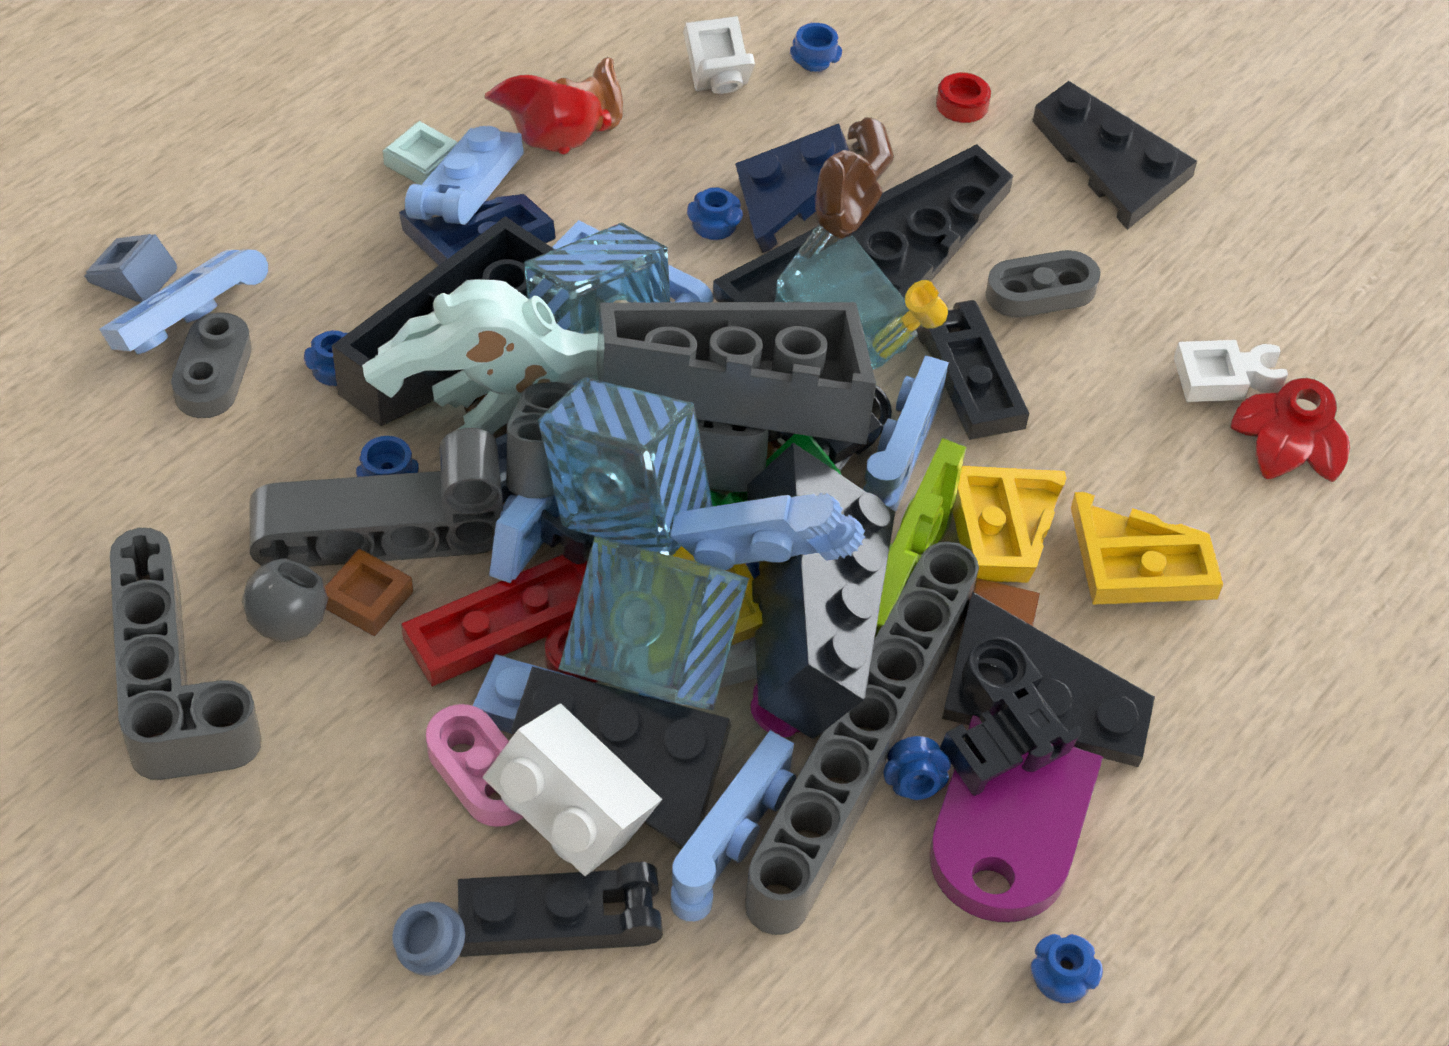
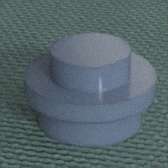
(428, 938)

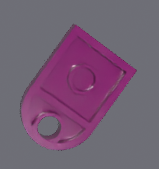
(1016, 827)

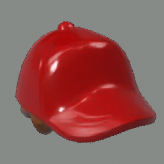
(561, 112)

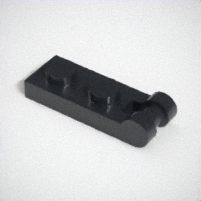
(976, 373)
(559, 911)

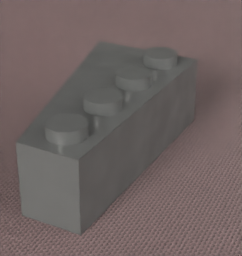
(746, 362)

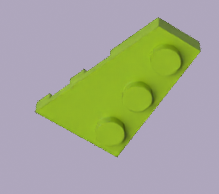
(923, 522)

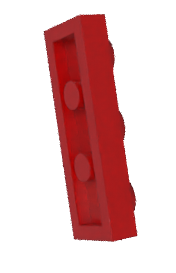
(494, 620)

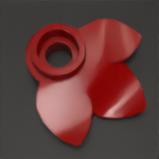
(1294, 435)

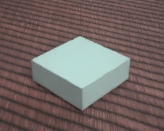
(418, 152)

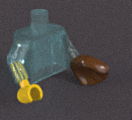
(840, 270)

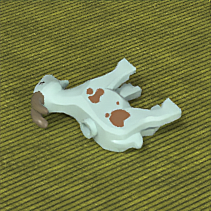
(497, 342)

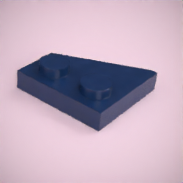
(785, 181)
(444, 239)

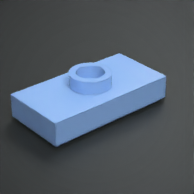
(518, 534)

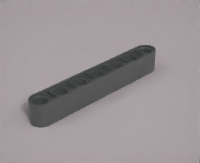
(930, 602)

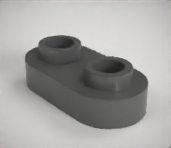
(1042, 283)
(218, 352)

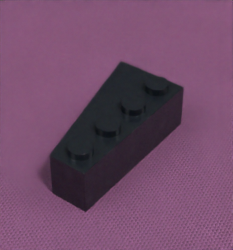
(493, 255)
(818, 611)

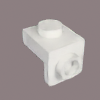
(718, 55)

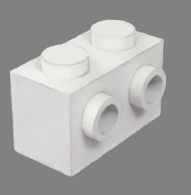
(571, 789)

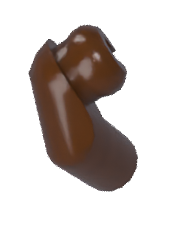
(873, 142)

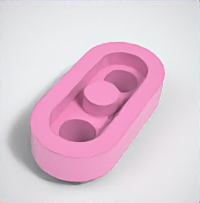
(465, 769)

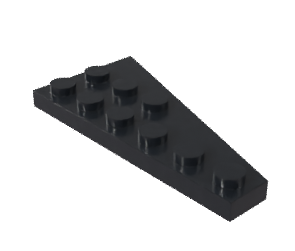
(906, 233)

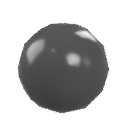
(284, 600)

